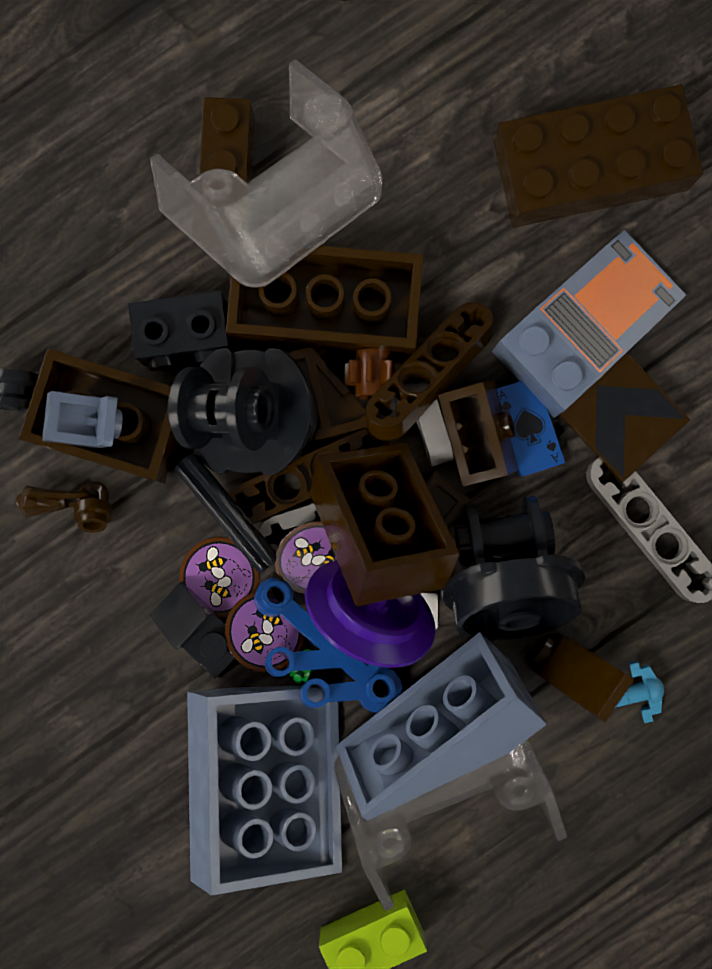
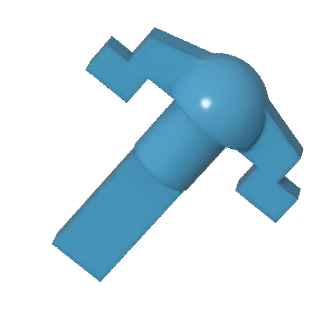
(650, 689)

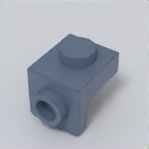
(81, 420)

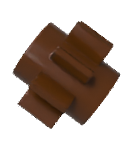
(369, 371)

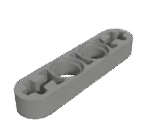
(647, 532)

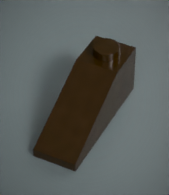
(581, 675)

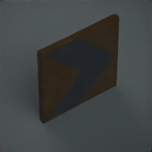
(624, 417)

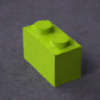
(374, 937)

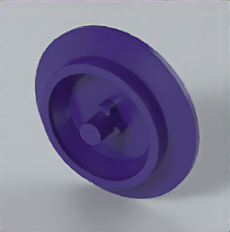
(376, 633)

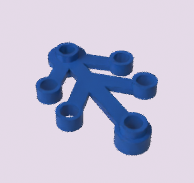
(325, 658)

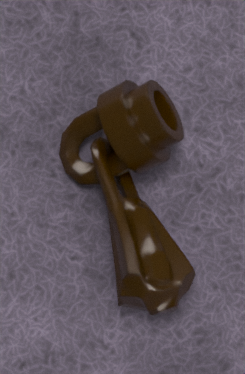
(89, 512)

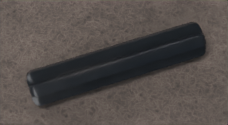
(226, 512)

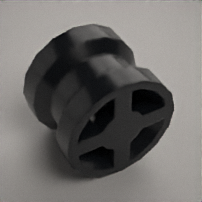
(16, 389)

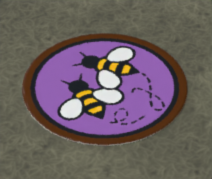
(302, 554)
(218, 574)
(254, 635)

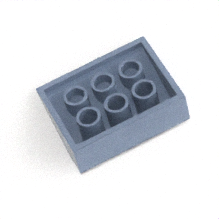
(262, 787)

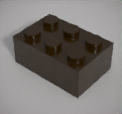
(146, 434)
(382, 523)

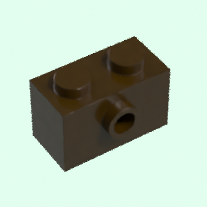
(479, 432)

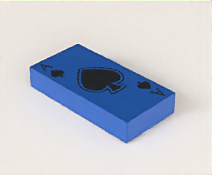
(535, 438)

